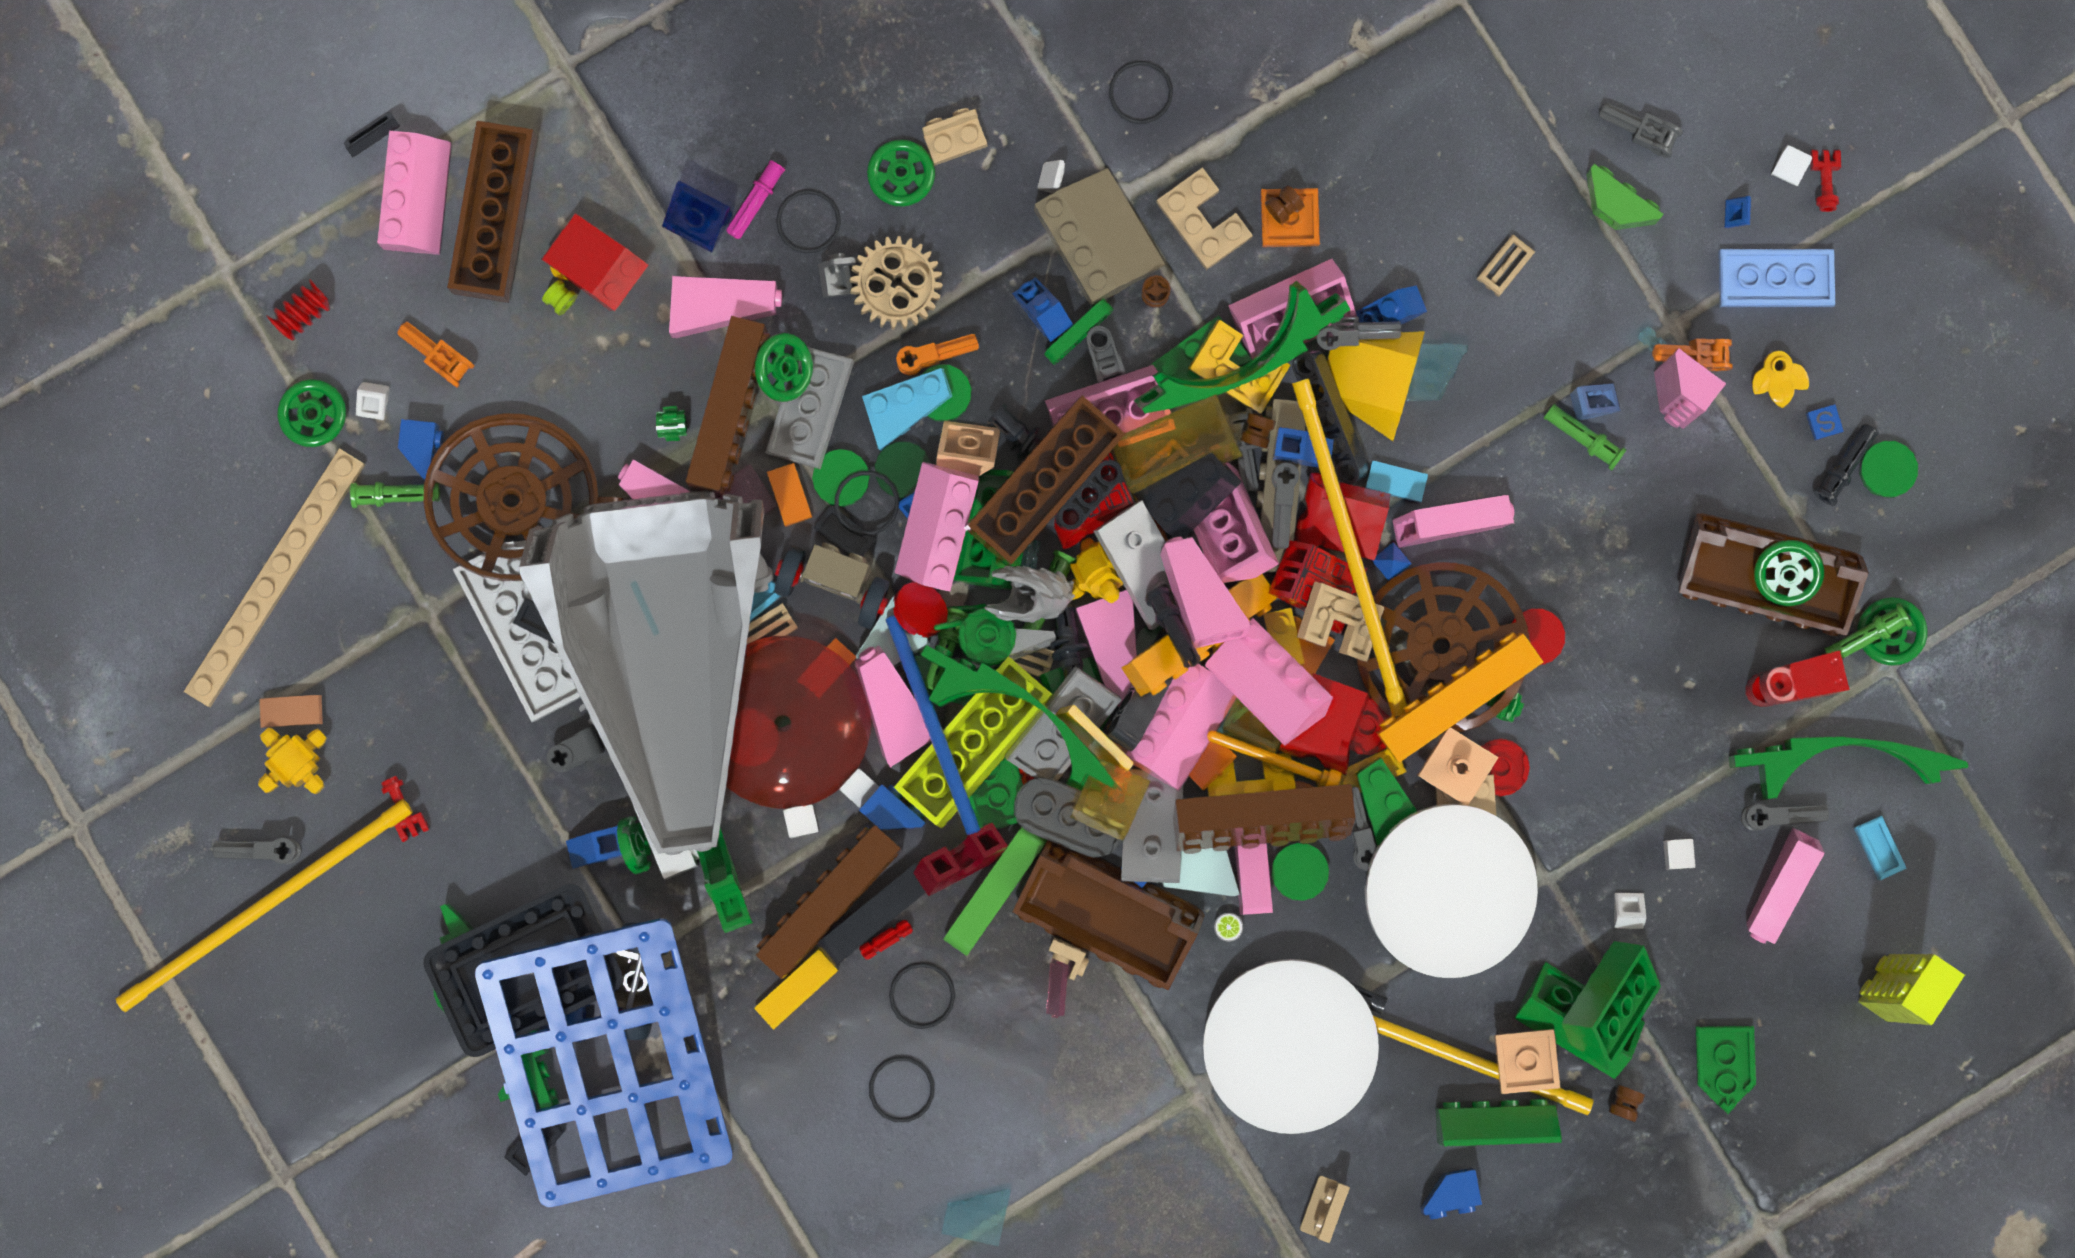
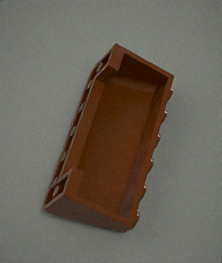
(1722, 567)
(1115, 919)

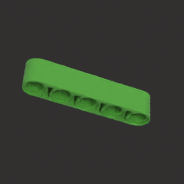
(994, 891)

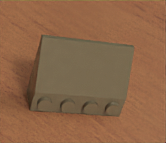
(1098, 236)

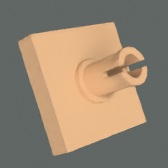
(1457, 766)
(1527, 1061)

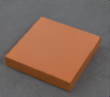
(1299, 230)

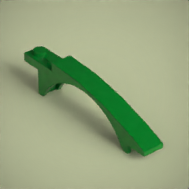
(1300, 322)
(962, 680)
(1777, 765)
(724, 887)
(535, 1070)

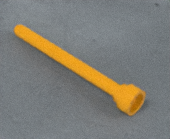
(1324, 777)

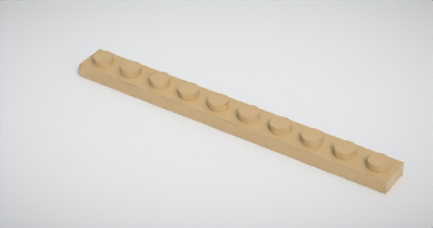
(274, 578)

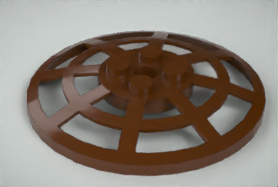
(498, 484)
(1443, 626)

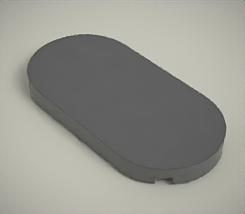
(1045, 810)

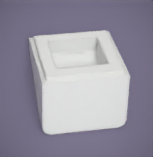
(1791, 165)
(1051, 176)
(372, 400)
(859, 788)
(800, 821)
(1679, 854)
(1629, 910)

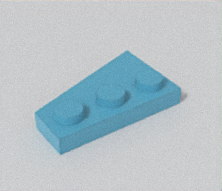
(904, 404)

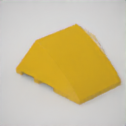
(1376, 378)

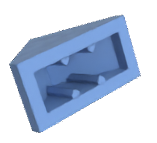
(1594, 401)

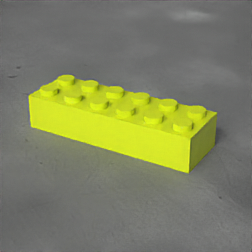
(978, 743)
(1910, 988)

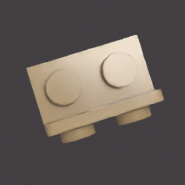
(954, 136)
(1065, 952)
(1324, 1208)

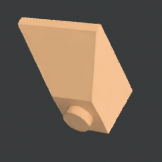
(968, 447)

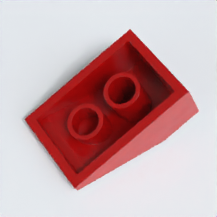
(594, 262)

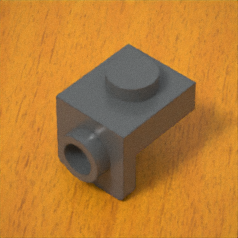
(836, 275)

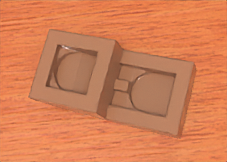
(291, 711)

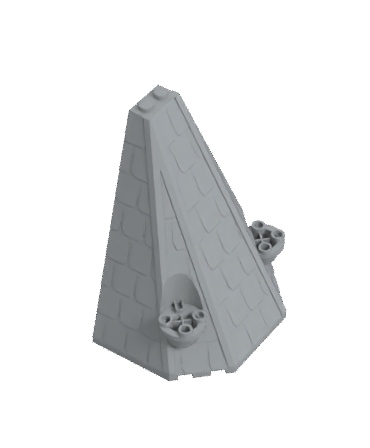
(666, 697)

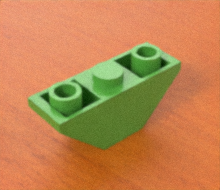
(1618, 203)

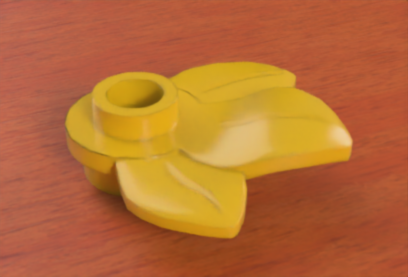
(1782, 382)

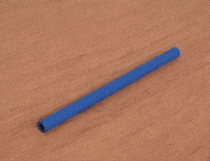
(933, 726)

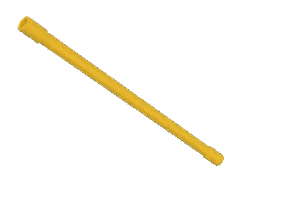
(1308, 406)
(141, 990)
(1565, 1097)

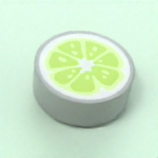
(1228, 927)

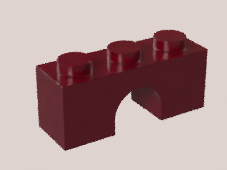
(948, 867)

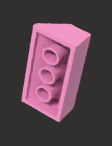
(414, 193)
(1262, 312)
(1684, 389)
(1113, 399)
(936, 526)
(1235, 538)
(1270, 683)
(1181, 724)

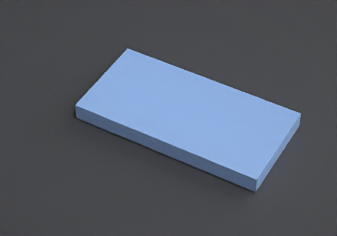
(1776, 278)

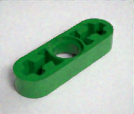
(1078, 331)

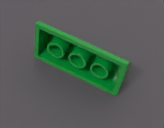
(975, 560)
(1548, 1003)
(1612, 1003)
(1497, 1124)

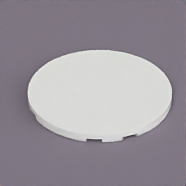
(1451, 890)
(1290, 1046)

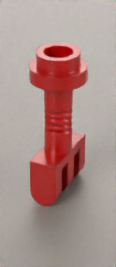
(1828, 201)
(392, 786)

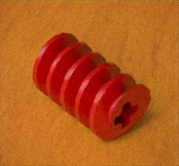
(300, 311)

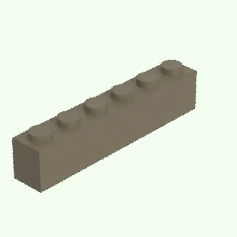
(1287, 415)

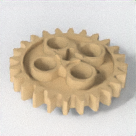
(910, 261)

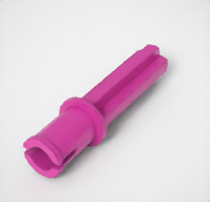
(755, 199)

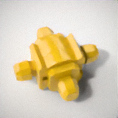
(1095, 573)
(292, 761)

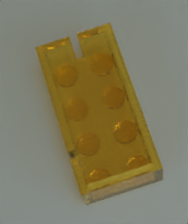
(1176, 442)

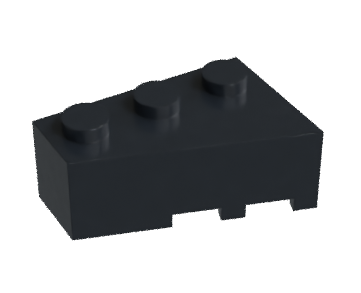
(1189, 494)

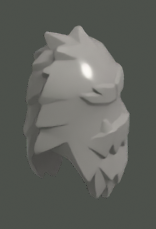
(1033, 594)

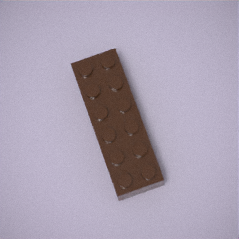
(492, 211)
(727, 409)
(1044, 480)
(1263, 818)
(828, 902)

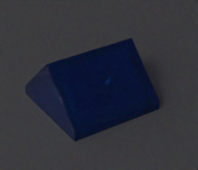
(696, 216)

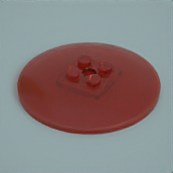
(826, 729)

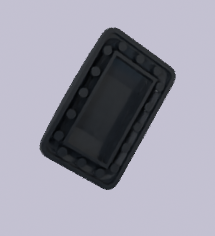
(542, 922)

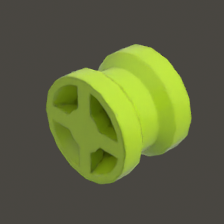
(559, 297)

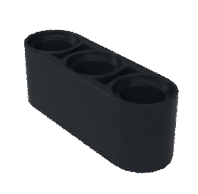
(1101, 488)

